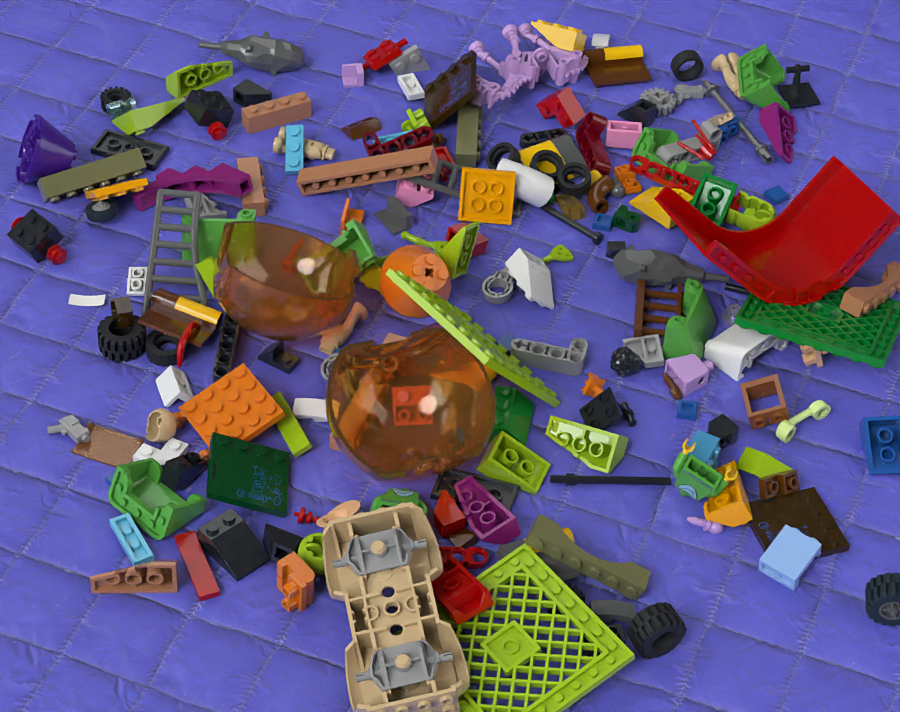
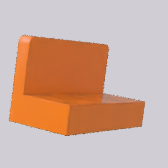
(349, 214)

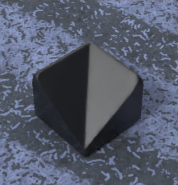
(614, 247)

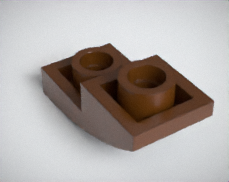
(778, 483)

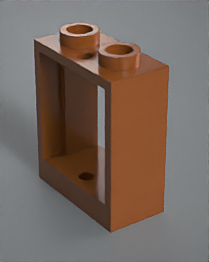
(761, 388)

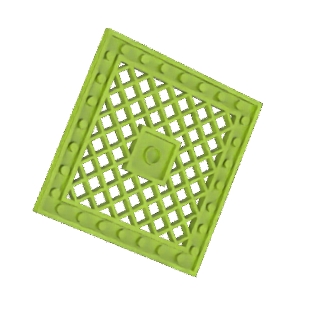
(472, 337)
(513, 647)

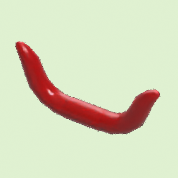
(184, 339)

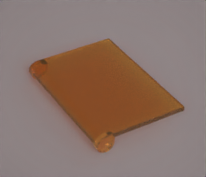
(108, 446)

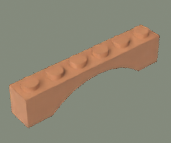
(863, 299)

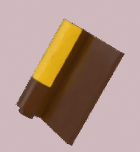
(616, 65)
(173, 313)

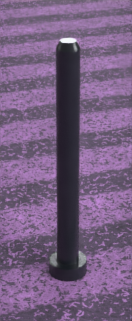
(596, 238)

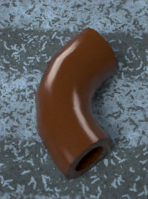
(597, 194)

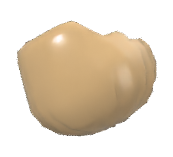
(160, 425)

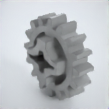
(663, 99)

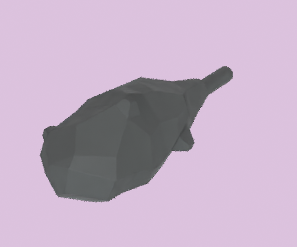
(261, 52)
(659, 268)

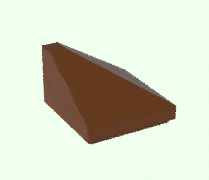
(462, 538)

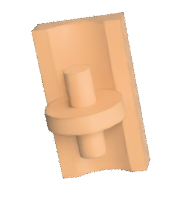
(812, 356)

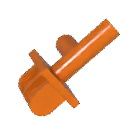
(593, 385)

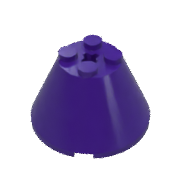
(43, 151)

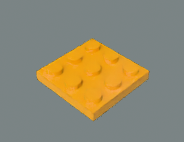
(116, 189)
(486, 195)

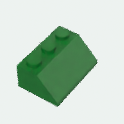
(512, 414)

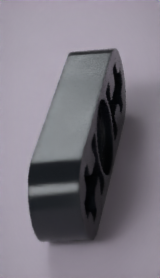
(533, 138)

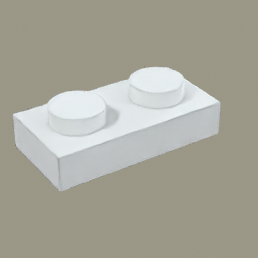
(410, 86)

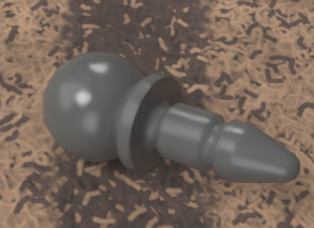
(619, 190)

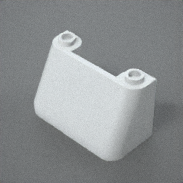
(738, 347)

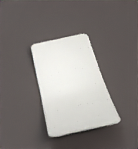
(81, 300)

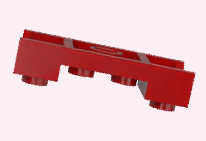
(460, 592)

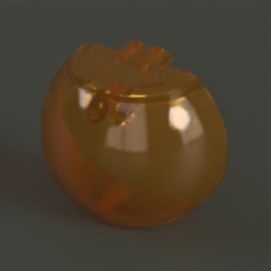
(282, 281)
(409, 405)

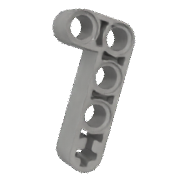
(674, 153)
(551, 357)

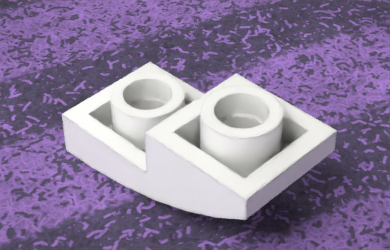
(600, 40)
(136, 281)
(310, 408)

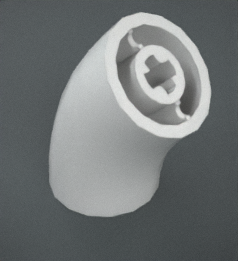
(530, 184)

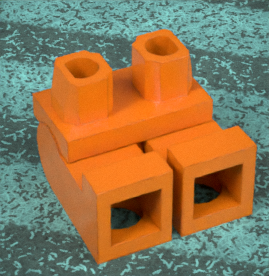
(296, 582)

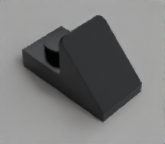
(279, 358)

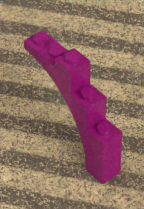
(220, 179)

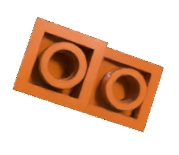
(628, 179)

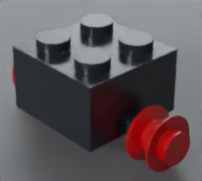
(210, 110)
(37, 238)

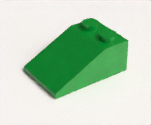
(714, 198)

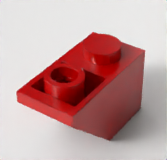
(447, 516)

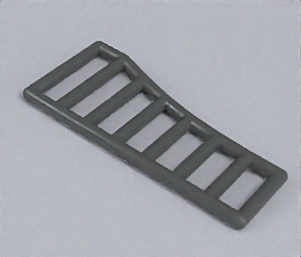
(456, 168)
(193, 246)

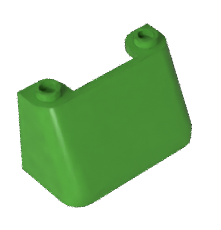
(759, 75)
(654, 138)
(210, 233)
(357, 239)
(694, 327)
(149, 502)

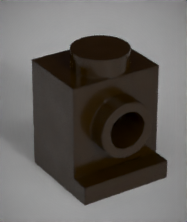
(122, 311)

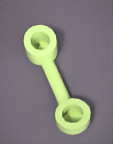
(786, 429)

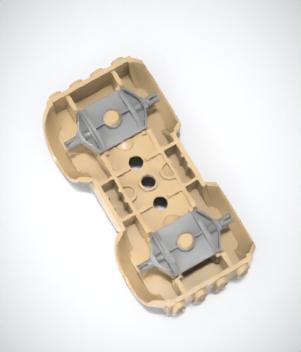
(424, 663)

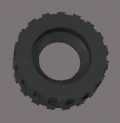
(161, 357)

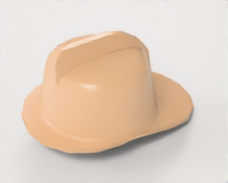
(343, 510)

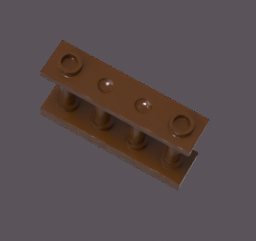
(642, 305)

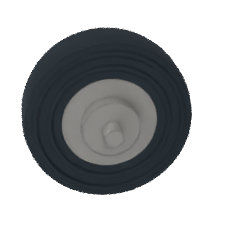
(101, 210)

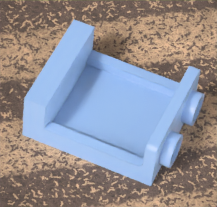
(789, 556)

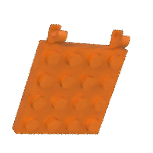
(232, 407)

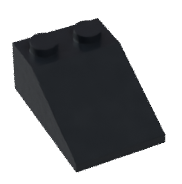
(232, 544)

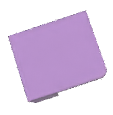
(352, 75)

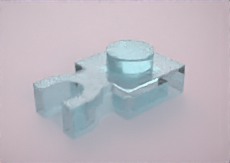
(119, 108)

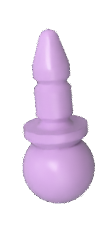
(712, 527)

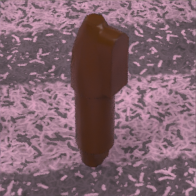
(673, 389)

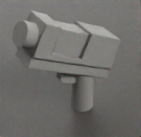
(687, 92)
(72, 427)

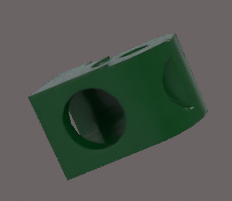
(626, 220)

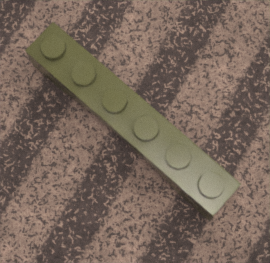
(551, 540)

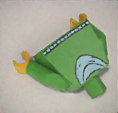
(698, 478)
(396, 496)

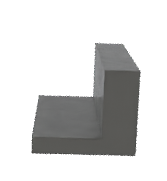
(395, 216)

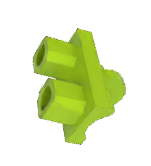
(417, 120)

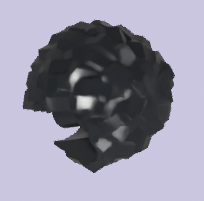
(624, 361)

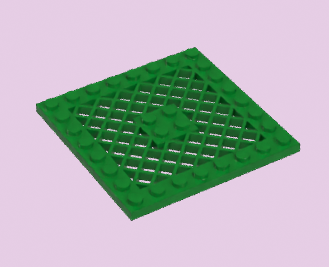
(827, 326)

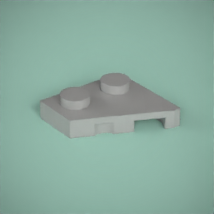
(409, 62)
(208, 208)
(647, 349)

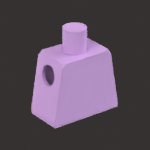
(688, 372)

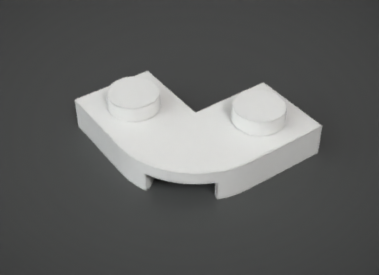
(171, 450)

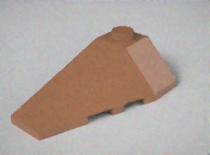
(146, 577)

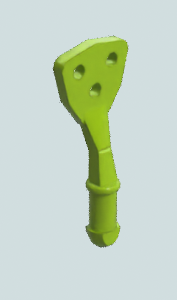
(436, 245)
(558, 253)

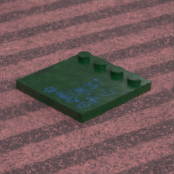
(248, 475)

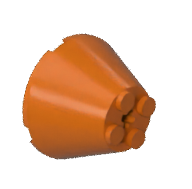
(422, 266)

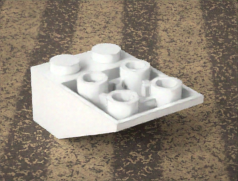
(532, 277)

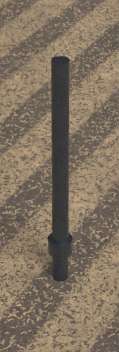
(571, 479)

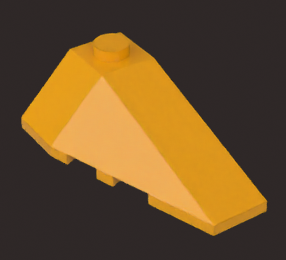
(731, 505)

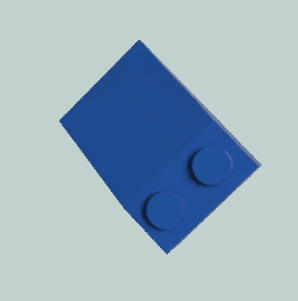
(881, 444)

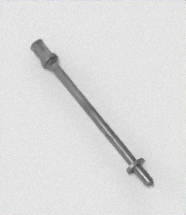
(761, 150)

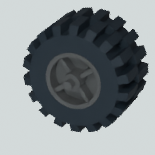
(883, 599)

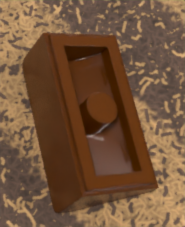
(359, 128)

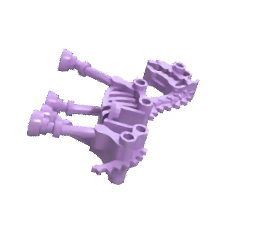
(525, 67)

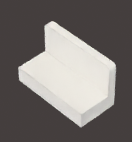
(173, 385)

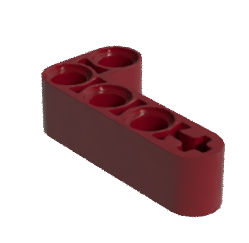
(399, 142)
(591, 145)

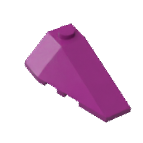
(780, 128)
(485, 514)

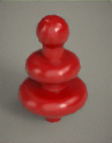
(307, 517)

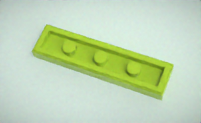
(290, 428)

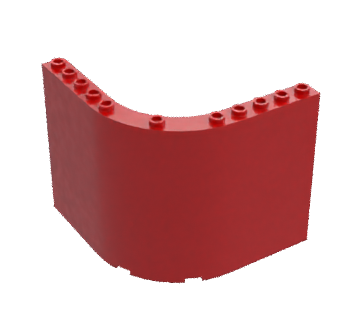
(803, 250)

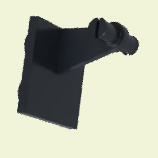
(798, 93)
(605, 411)

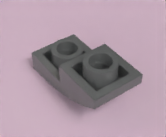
(610, 609)

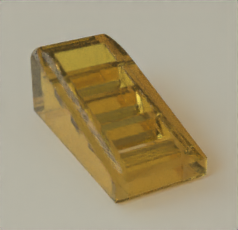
(571, 208)

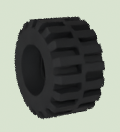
(123, 342)
(656, 630)

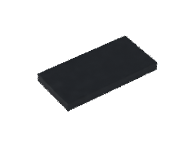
(114, 142)
(503, 491)

